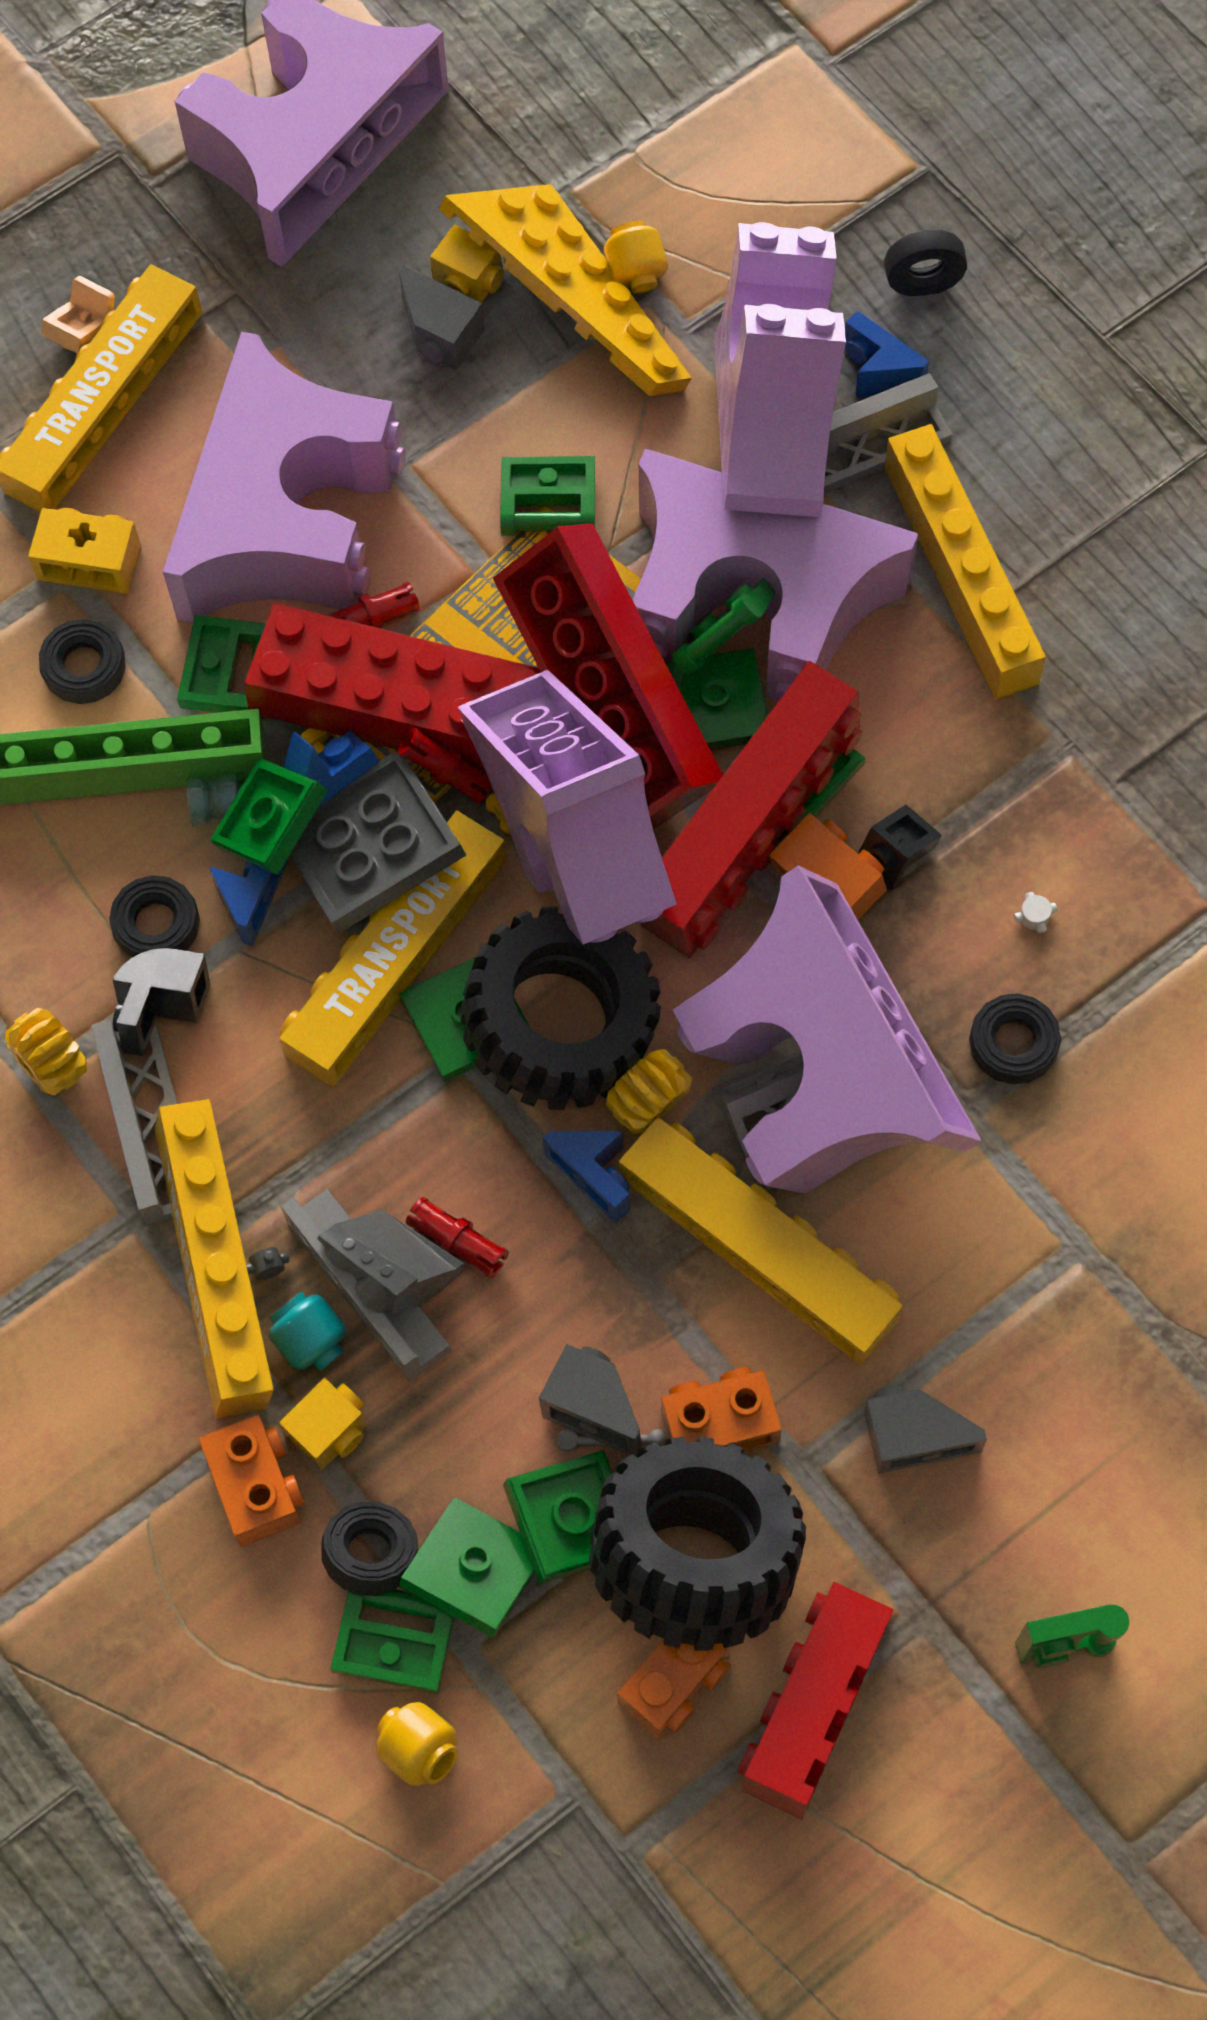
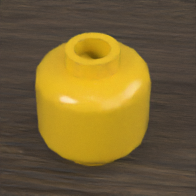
(636, 256)
(416, 1744)

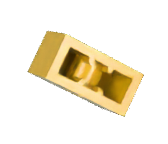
(85, 550)

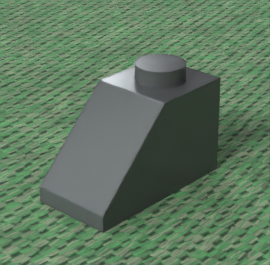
(440, 318)
(590, 1399)
(917, 1430)

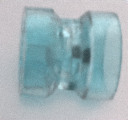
(200, 801)

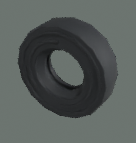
(921, 247)
(76, 635)
(154, 891)
(1022, 1010)
(368, 1518)

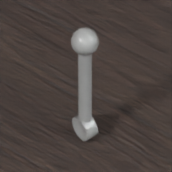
(569, 1440)

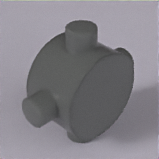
(267, 1263)

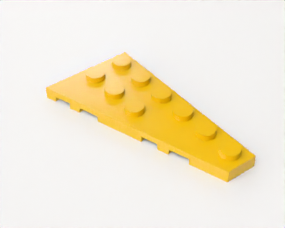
(567, 271)

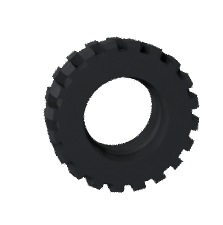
(548, 1067)
(686, 1595)

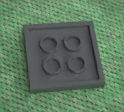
(374, 843)

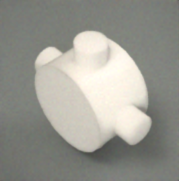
(1035, 912)

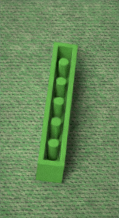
(128, 755)

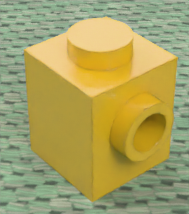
(466, 265)
(325, 1423)

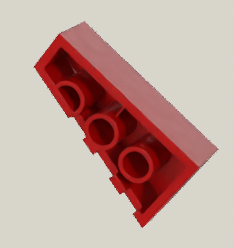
(816, 1699)

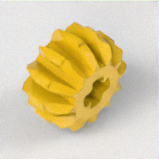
(46, 1051)
(648, 1090)

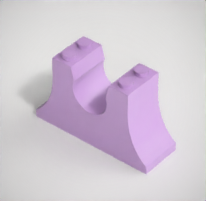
(345, 110)
(778, 369)
(262, 455)
(822, 567)
(571, 804)
(864, 1059)

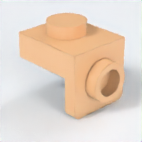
(80, 318)

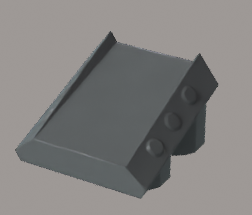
(390, 1261)

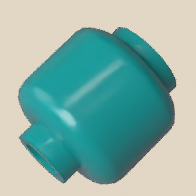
(307, 1331)

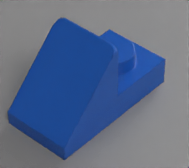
(884, 357)
(334, 767)
(247, 897)
(582, 1160)

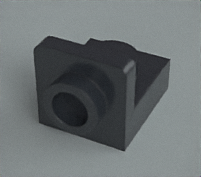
(900, 842)

